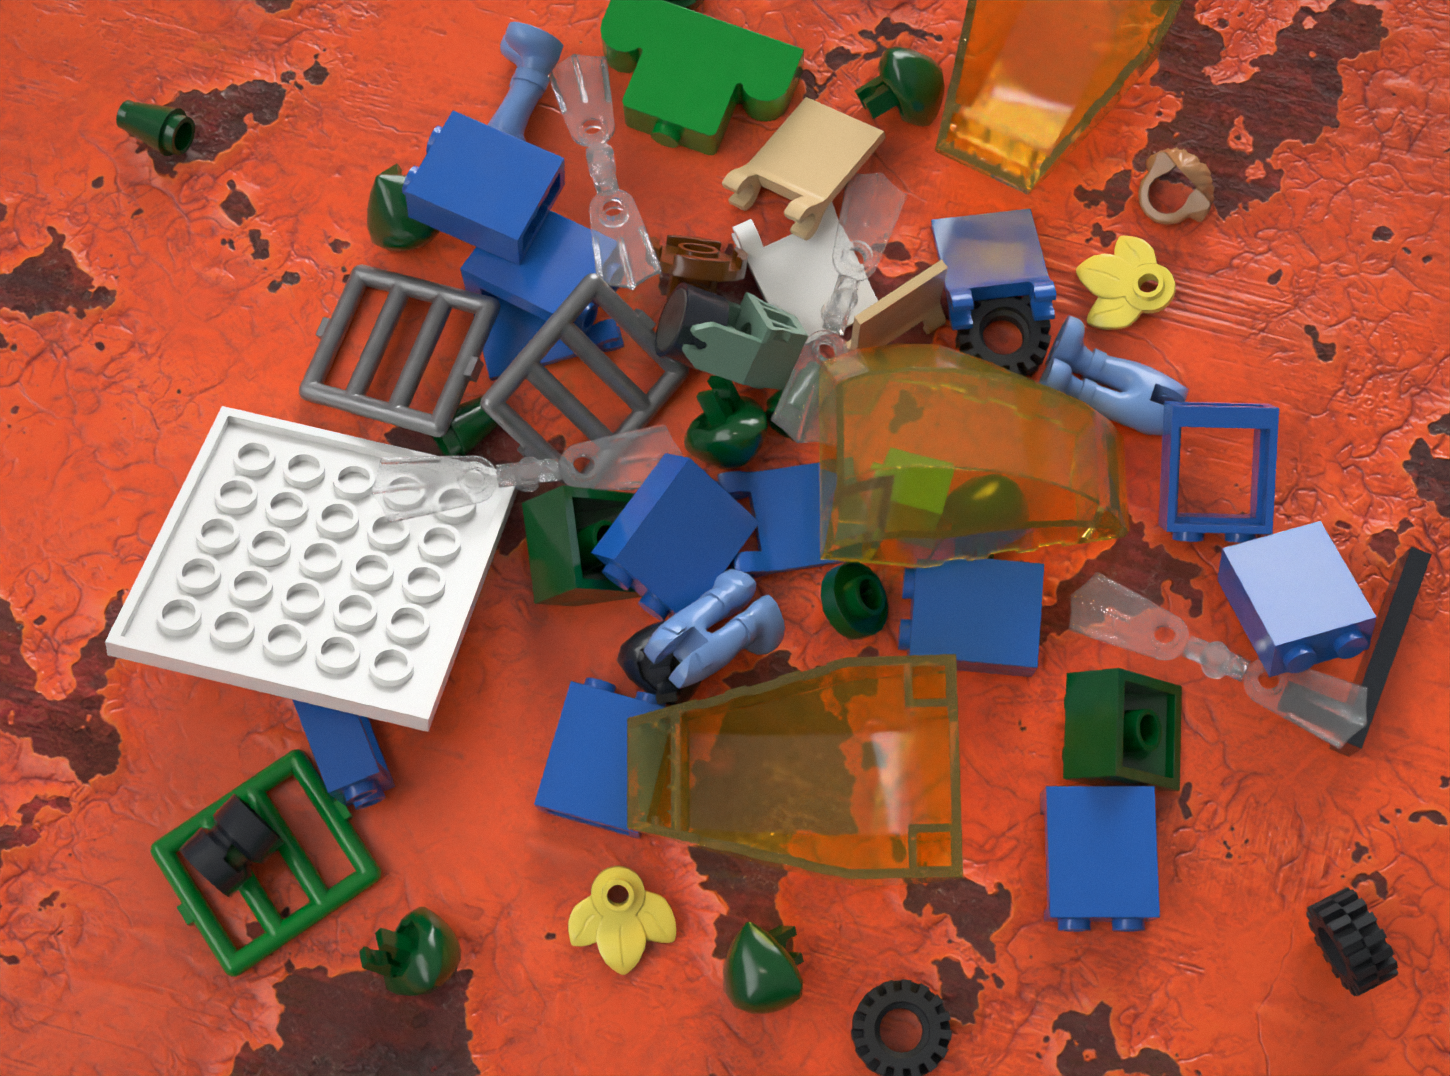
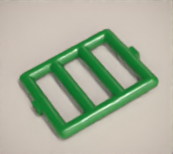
(322, 900)

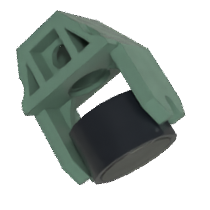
(737, 342)

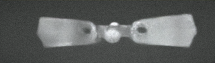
(864, 225)
(620, 242)
(436, 483)
(1308, 699)

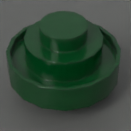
(854, 600)

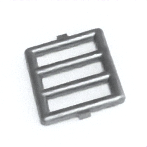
(561, 326)
(397, 411)

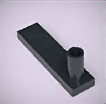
(1387, 636)

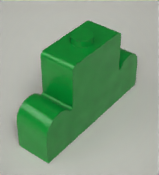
(694, 72)

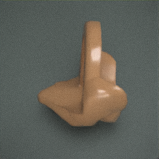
(1199, 200)

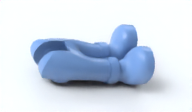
(535, 56)
(1140, 387)
(704, 653)

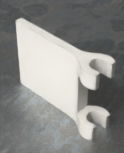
(799, 272)

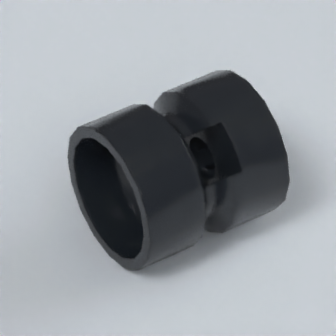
(225, 865)

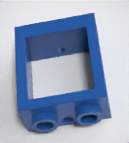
(1237, 527)
(346, 754)

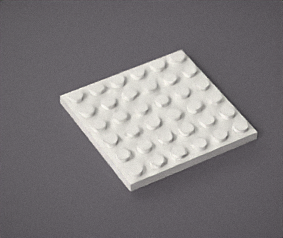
(299, 584)

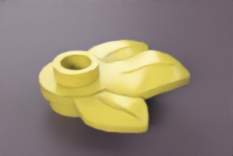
(1118, 282)
(623, 926)

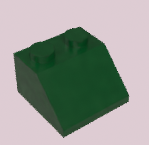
(561, 535)
(1122, 730)

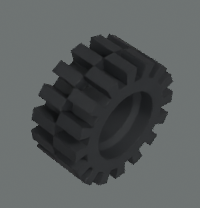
(1018, 312)
(1352, 941)
(924, 1005)

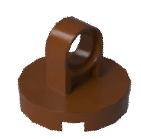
(698, 262)

